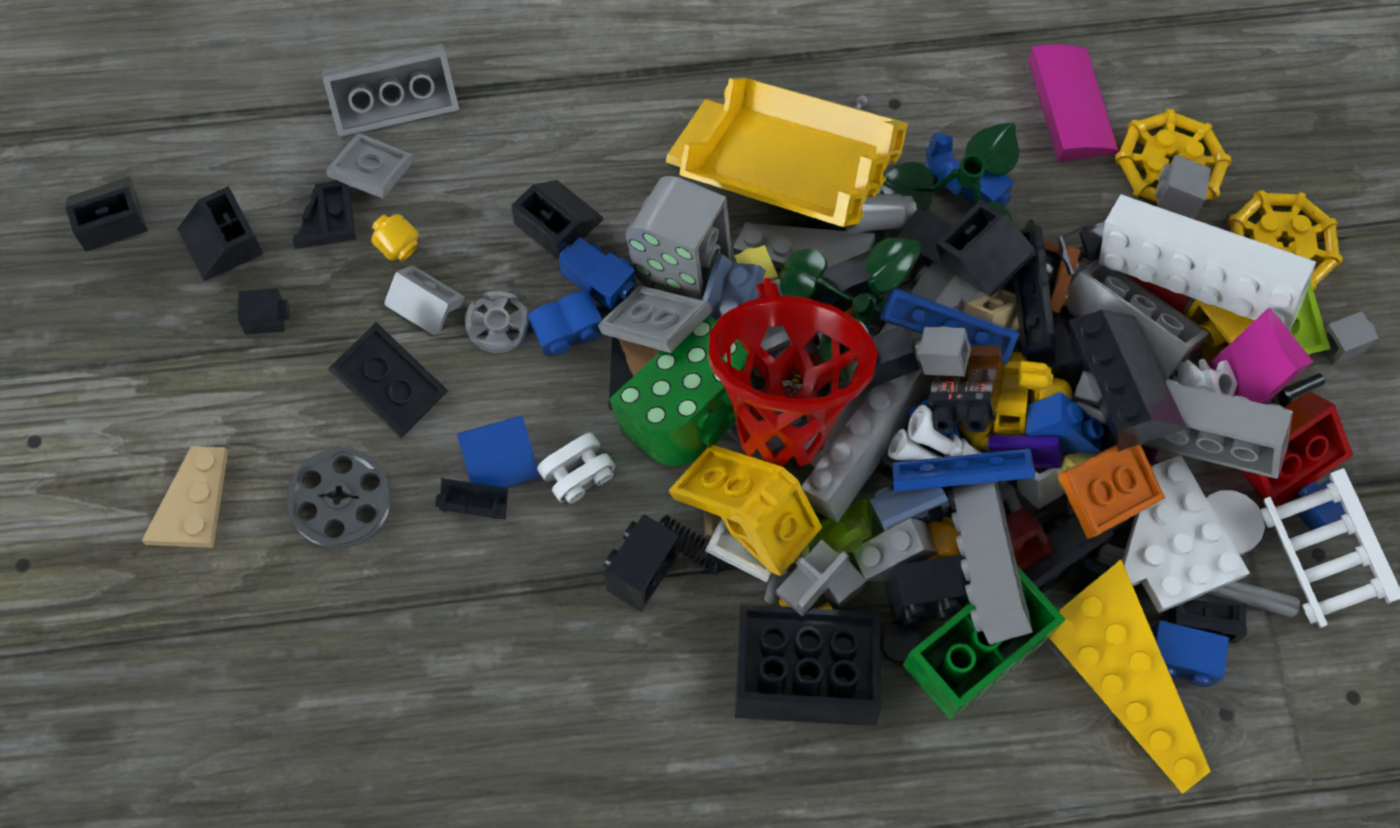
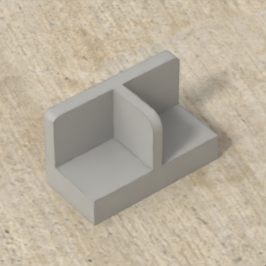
(812, 577)

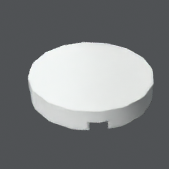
(1239, 518)

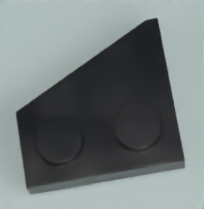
(327, 216)

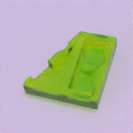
(850, 530)

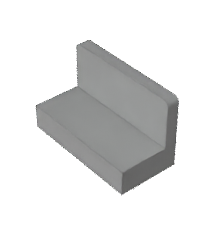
(422, 299)

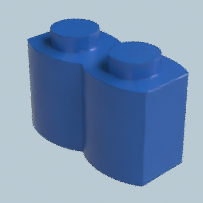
(565, 323)

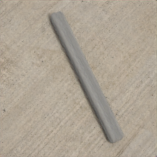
(1234, 591)

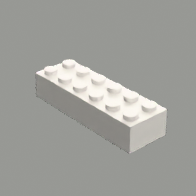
(1204, 261)

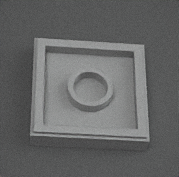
(370, 165)

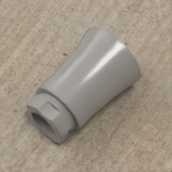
(884, 212)

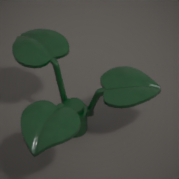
(988, 150)
(886, 263)

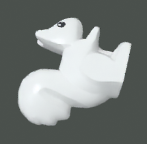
(1220, 381)

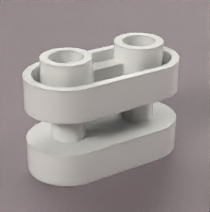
(573, 485)

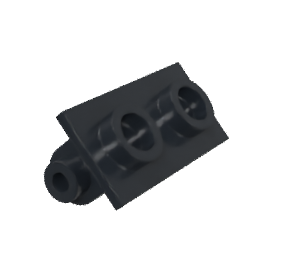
(472, 498)

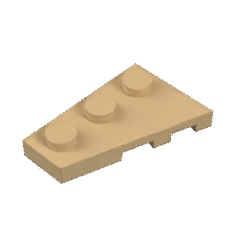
(192, 502)

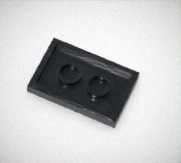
(388, 380)

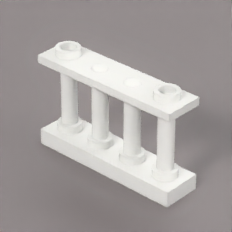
(1354, 521)

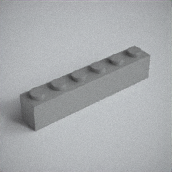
(989, 562)

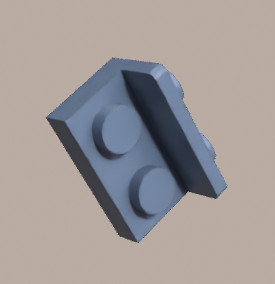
(731, 285)

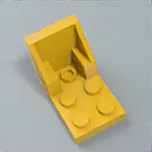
(755, 500)

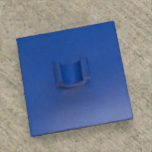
(499, 453)

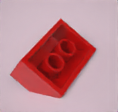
(1313, 449)

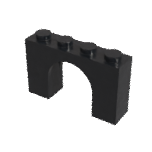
(893, 348)

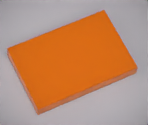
(1110, 488)

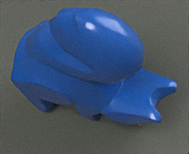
(942, 161)

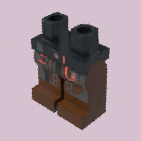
(972, 396)

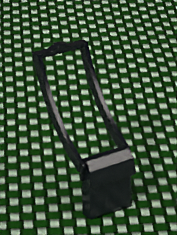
(1091, 239)

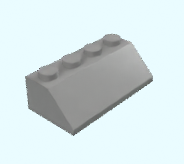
(390, 90)

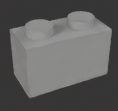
(1182, 186)
(896, 546)

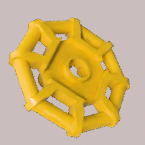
(1167, 144)
(1293, 227)

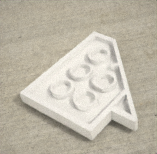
(1180, 543)

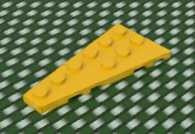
(1120, 660)

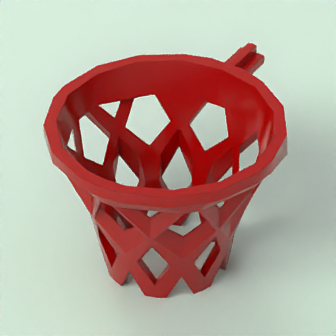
(802, 322)

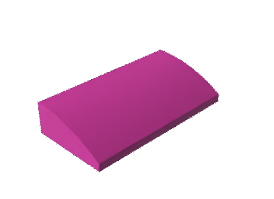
(1071, 102)
(1264, 358)

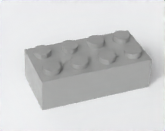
(1166, 330)

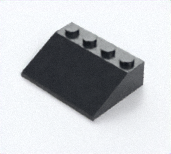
(808, 665)

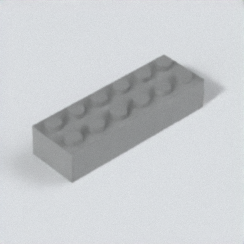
(1221, 428)

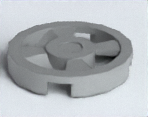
(496, 322)

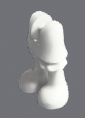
(921, 430)

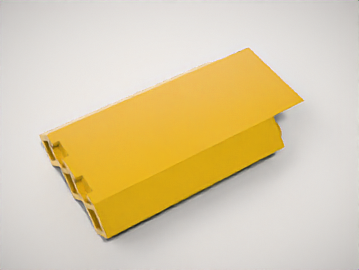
(789, 150)

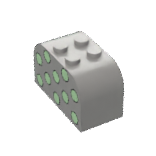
(679, 237)

